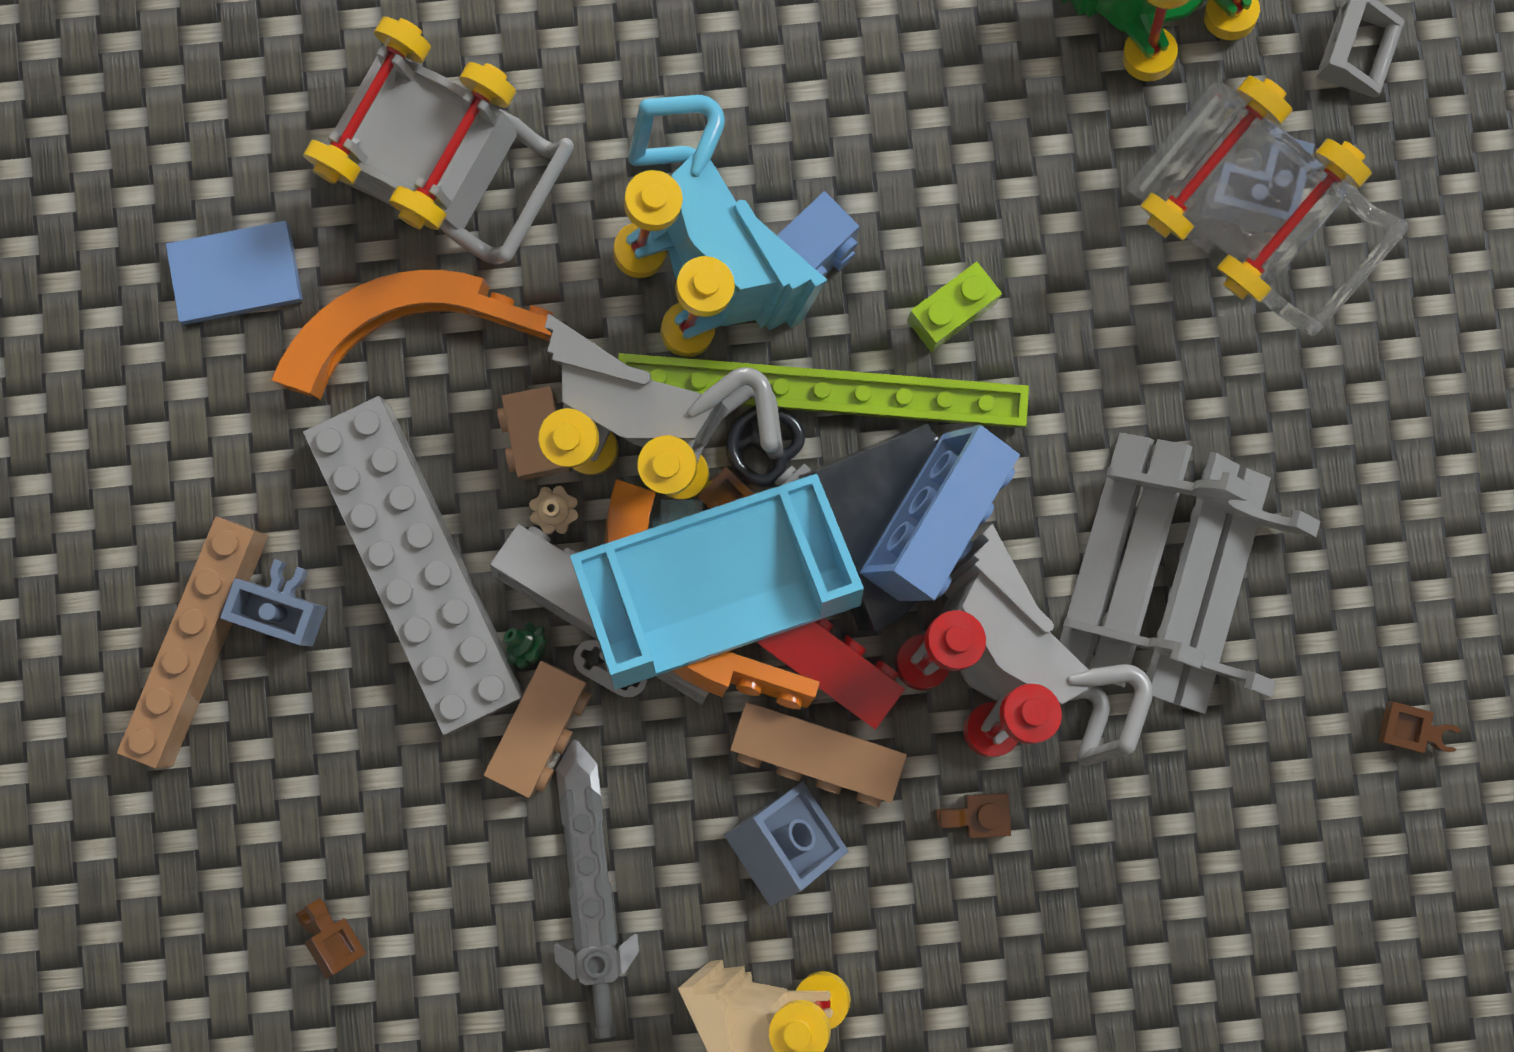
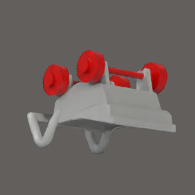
(1007, 653)

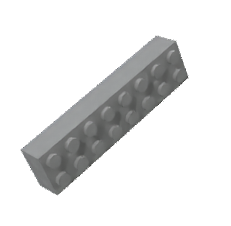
(414, 565)

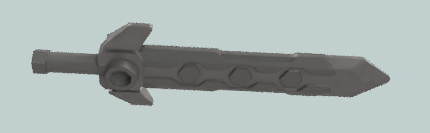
(590, 888)

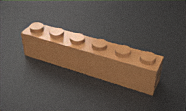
(190, 646)

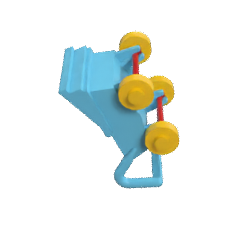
(720, 253)

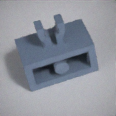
(275, 610)

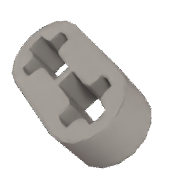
(600, 674)

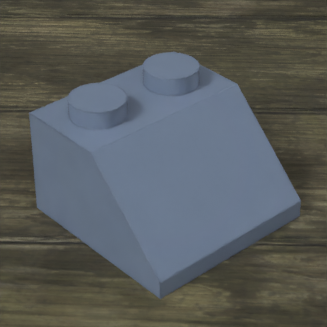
(786, 844)

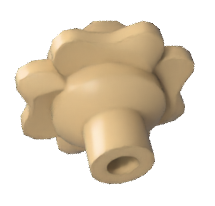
(553, 510)

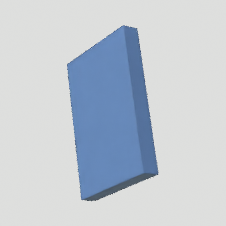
(234, 272)

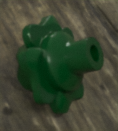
(525, 645)

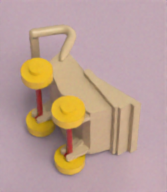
(757, 1017)

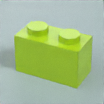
(954, 306)

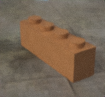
(817, 752)

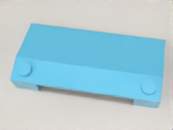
(717, 580)

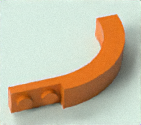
(355, 314)
(629, 515)

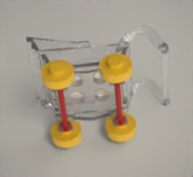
(1256, 193)

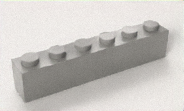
(549, 579)

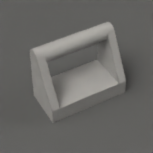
(1334, 63)

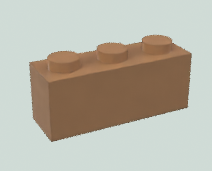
(538, 730)

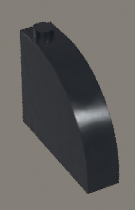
(864, 497)

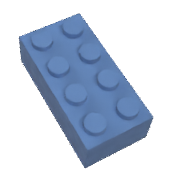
(941, 514)

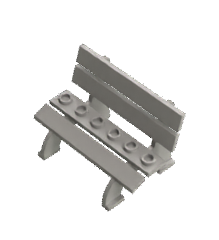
(1217, 495)

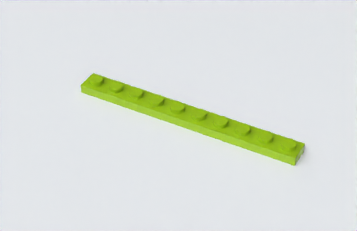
(855, 391)

